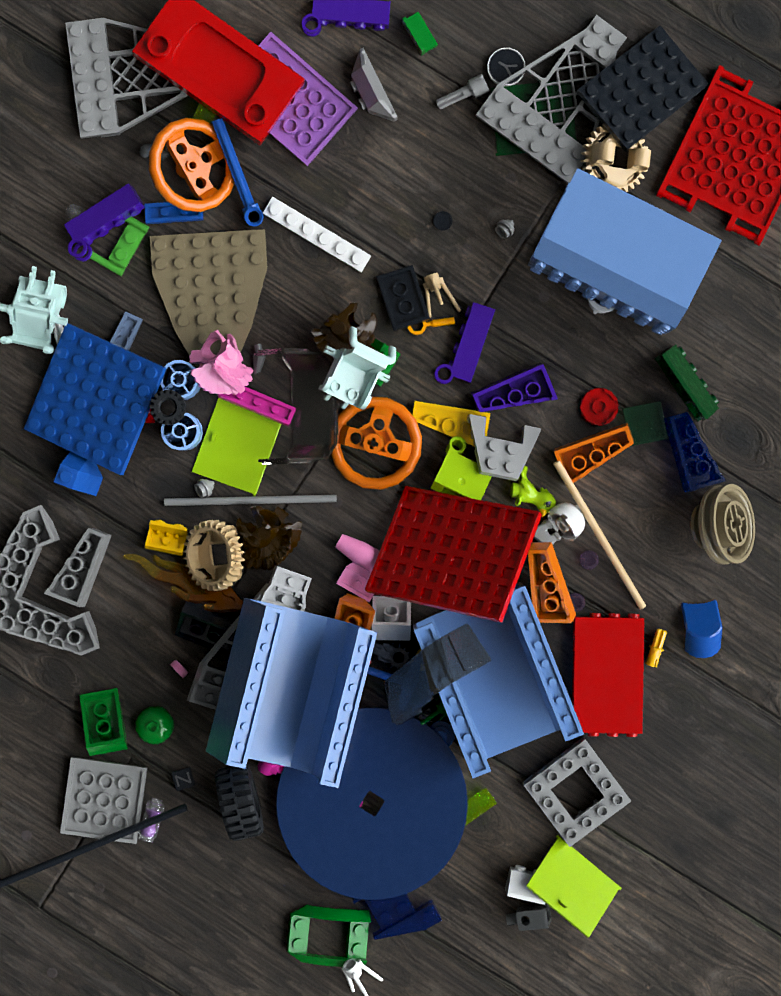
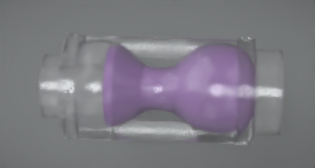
(153, 808)

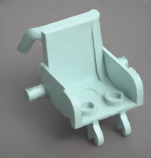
(35, 312)
(355, 372)

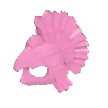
(223, 371)

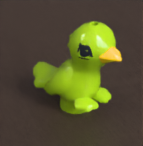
(526, 492)

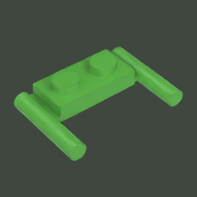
(124, 248)

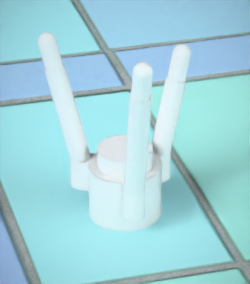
(352, 969)

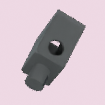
(538, 915)

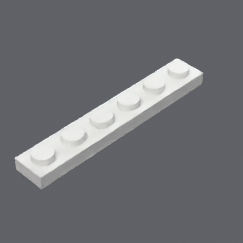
(316, 234)

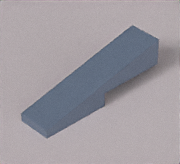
(126, 331)

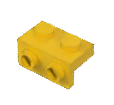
(166, 537)

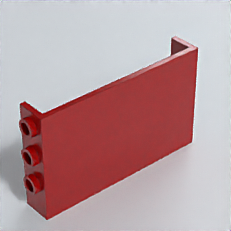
(608, 673)

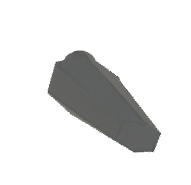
(258, 361)

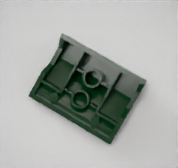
(686, 383)

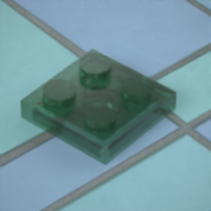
(646, 423)

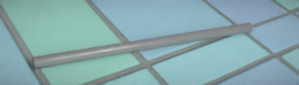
(249, 500)

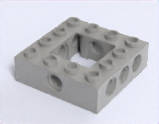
(542, 781)

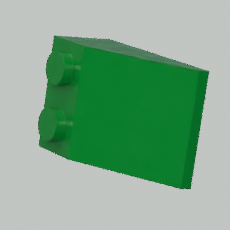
(103, 722)

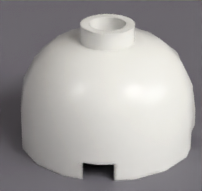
(567, 519)

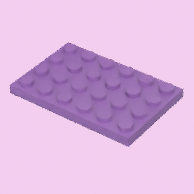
(314, 112)

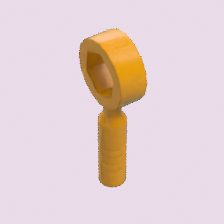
(434, 323)

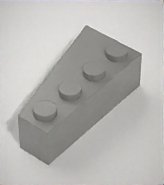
(80, 569)

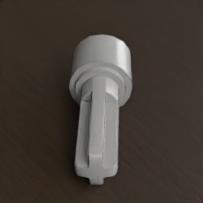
(475, 87)

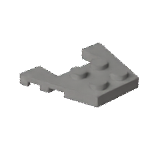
(498, 456)

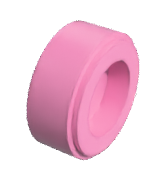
(179, 668)

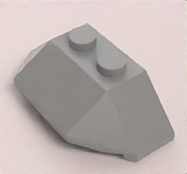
(370, 88)

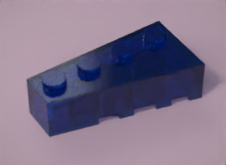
(691, 454)

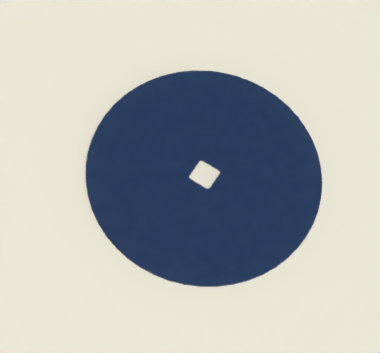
(408, 836)

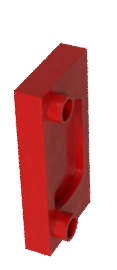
(218, 67)

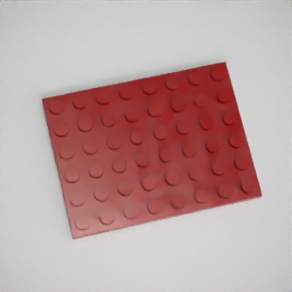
(453, 553)

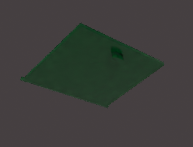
(524, 93)

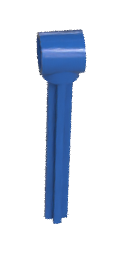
(236, 172)

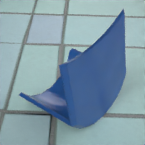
(702, 629)

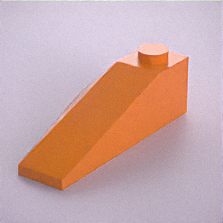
(355, 611)

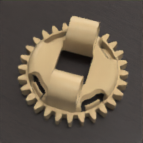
(602, 155)
(202, 557)

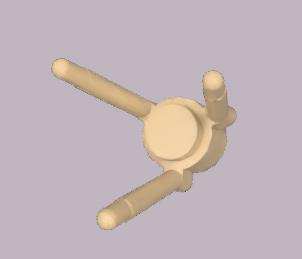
(434, 283)

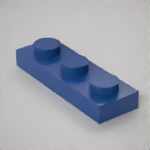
(168, 213)

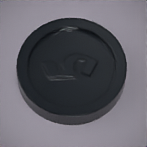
(443, 221)

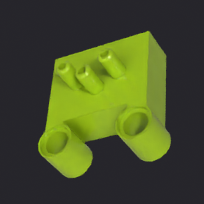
(459, 474)

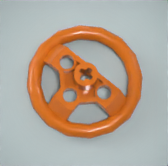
(189, 165)
(407, 451)

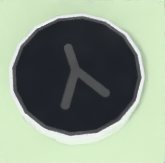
(504, 64)

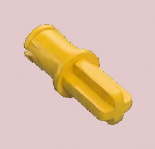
(656, 648)

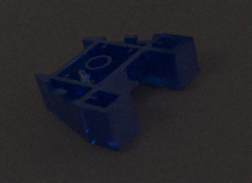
(400, 917)

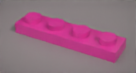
(262, 405)

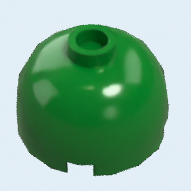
(154, 725)

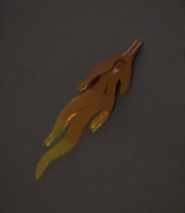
(215, 601)

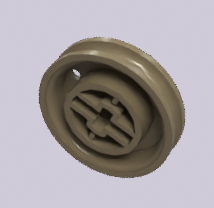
(724, 524)

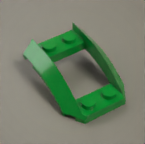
(356, 937)

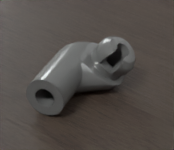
(144, 152)

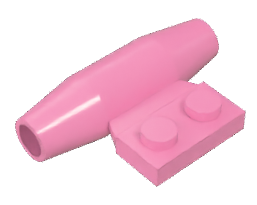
(357, 573)

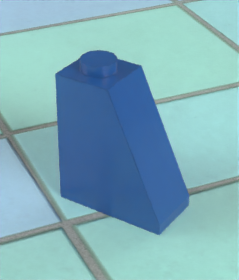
(79, 474)

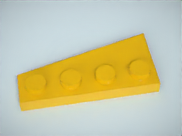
(447, 419)

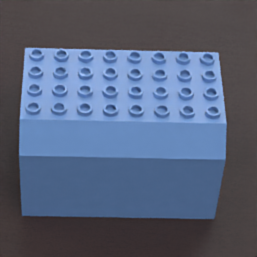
(624, 253)
(291, 690)
(511, 696)

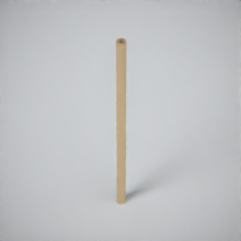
(599, 534)

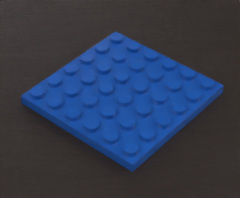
(95, 398)

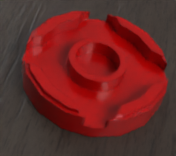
(599, 406)

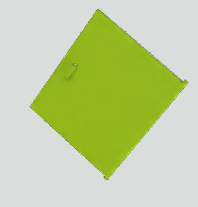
(234, 445)
(576, 884)

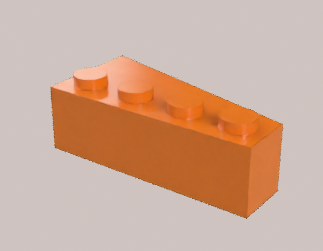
(593, 451)
(548, 585)

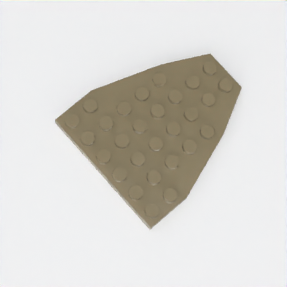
(210, 283)

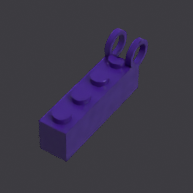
(348, 12)
(101, 218)
(470, 345)

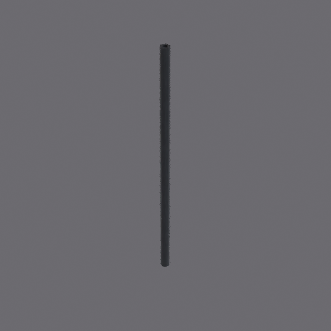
(93, 845)

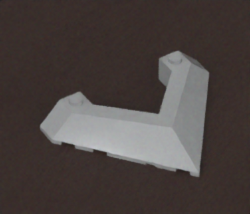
(25, 617)

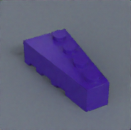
(521, 388)

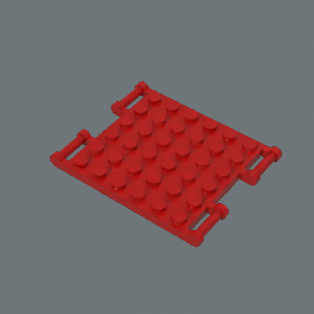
(730, 157)

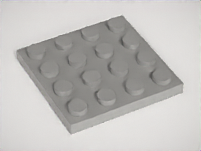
(103, 798)

